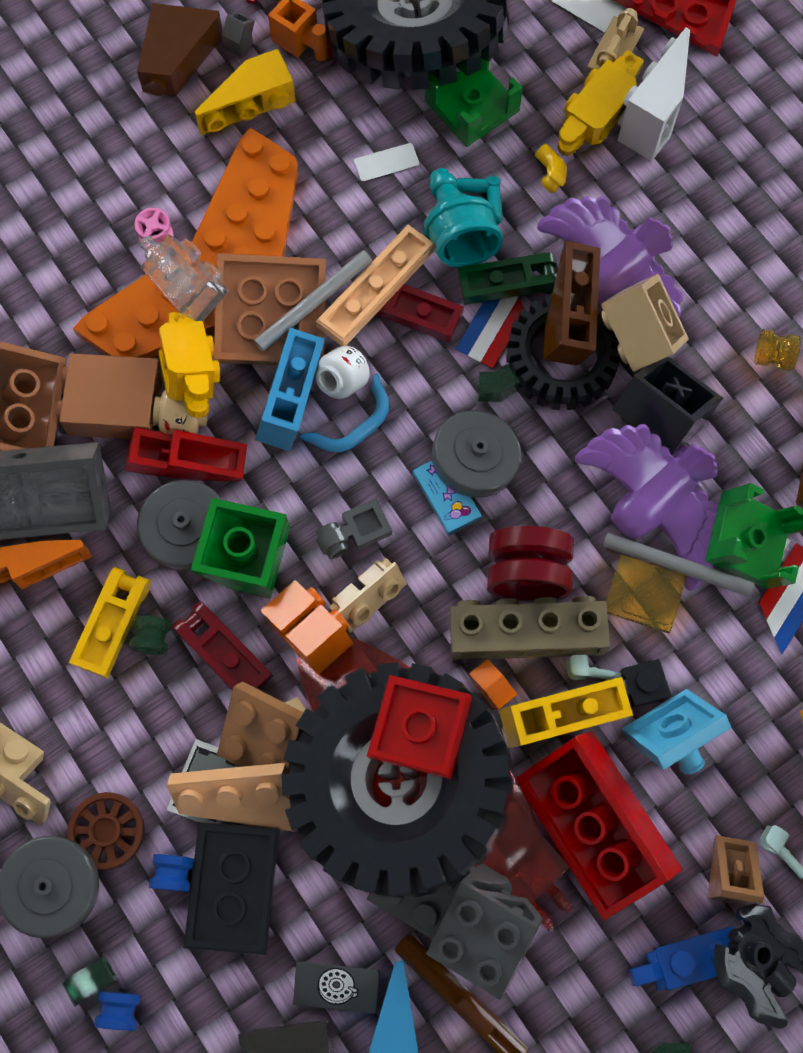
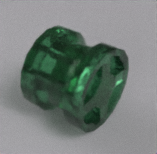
(150, 635)

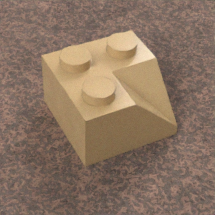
(644, 323)

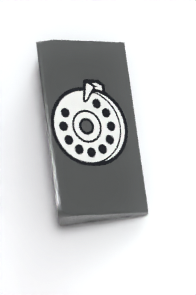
(336, 987)

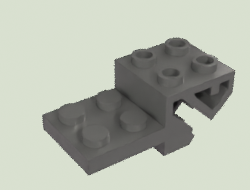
(472, 926)

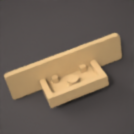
(17, 761)

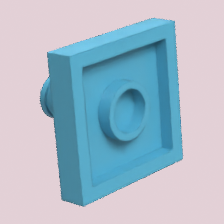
(677, 731)

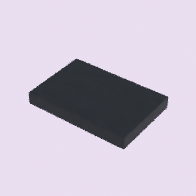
(232, 888)

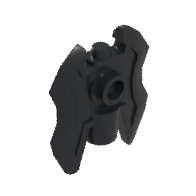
(756, 963)

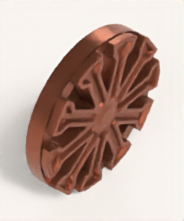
(106, 829)

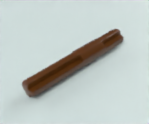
(461, 999)

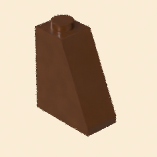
(176, 46)

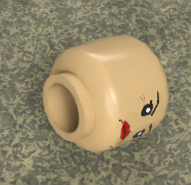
(172, 415)

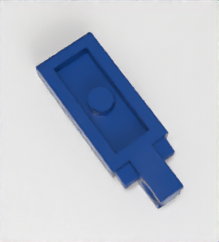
(681, 961)

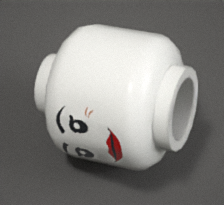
(342, 372)

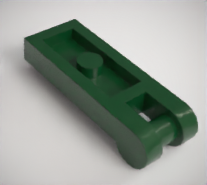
(507, 278)

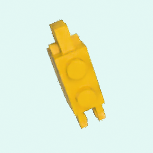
(599, 104)
(188, 363)

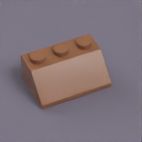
(28, 397)

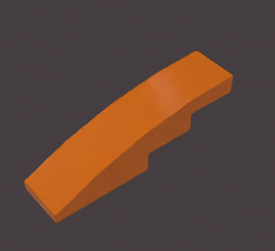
(39, 560)

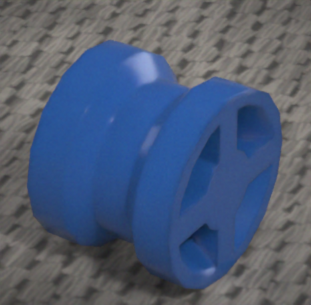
(171, 873)
(117, 1011)

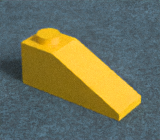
(565, 712)

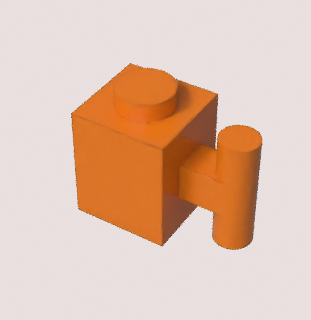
(296, 27)

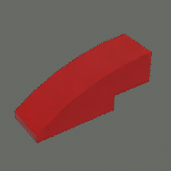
(185, 456)

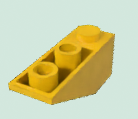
(250, 90)

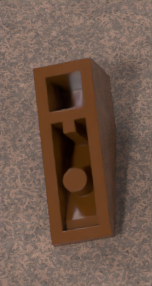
(573, 306)

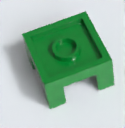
(474, 103)
(752, 537)

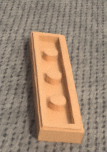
(375, 286)

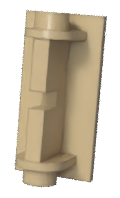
(619, 37)
(380, 584)

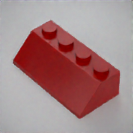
(598, 824)

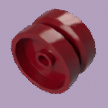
(530, 563)

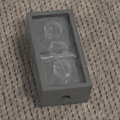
(52, 491)

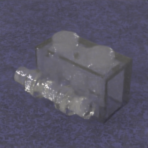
(182, 276)

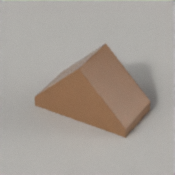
(735, 872)

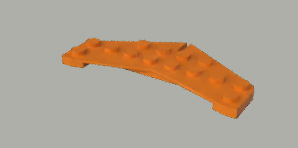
(244, 217)

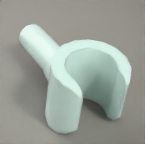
(579, 669)
(773, 841)

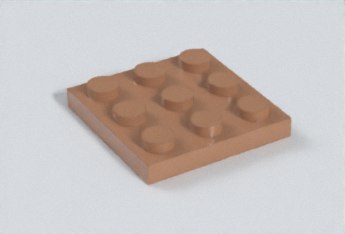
(258, 296)

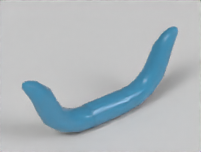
(362, 431)

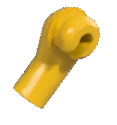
(555, 168)

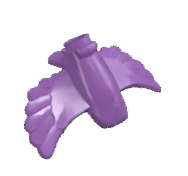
(624, 253)
(659, 489)

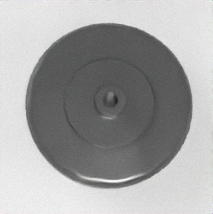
(476, 453)
(173, 522)
(48, 887)

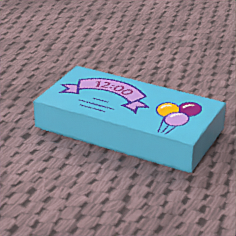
(451, 508)

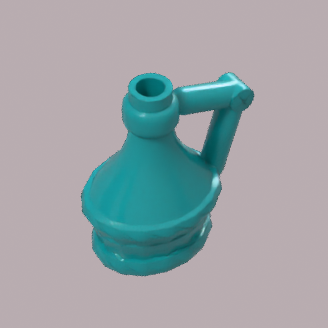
(463, 224)

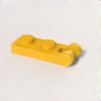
(109, 623)

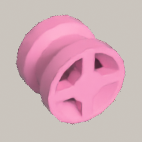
(153, 220)

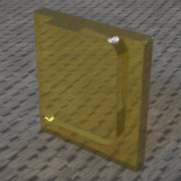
(645, 593)

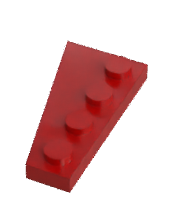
(704, 18)

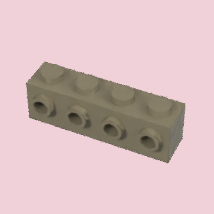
(528, 629)

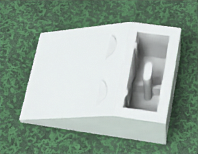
(656, 102)

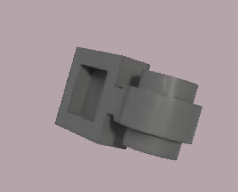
(364, 525)

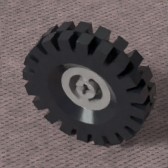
(391, 42)
(402, 845)

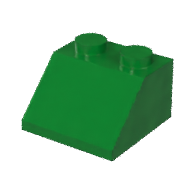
(241, 547)

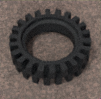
(550, 388)

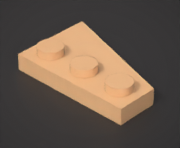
(233, 795)

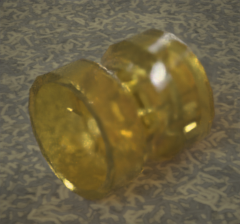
(777, 350)

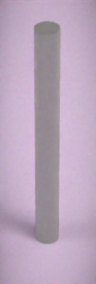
(312, 301)
(679, 564)

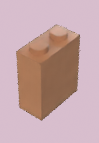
(108, 395)

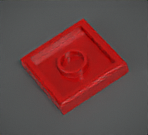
(419, 726)

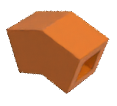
(492, 684)

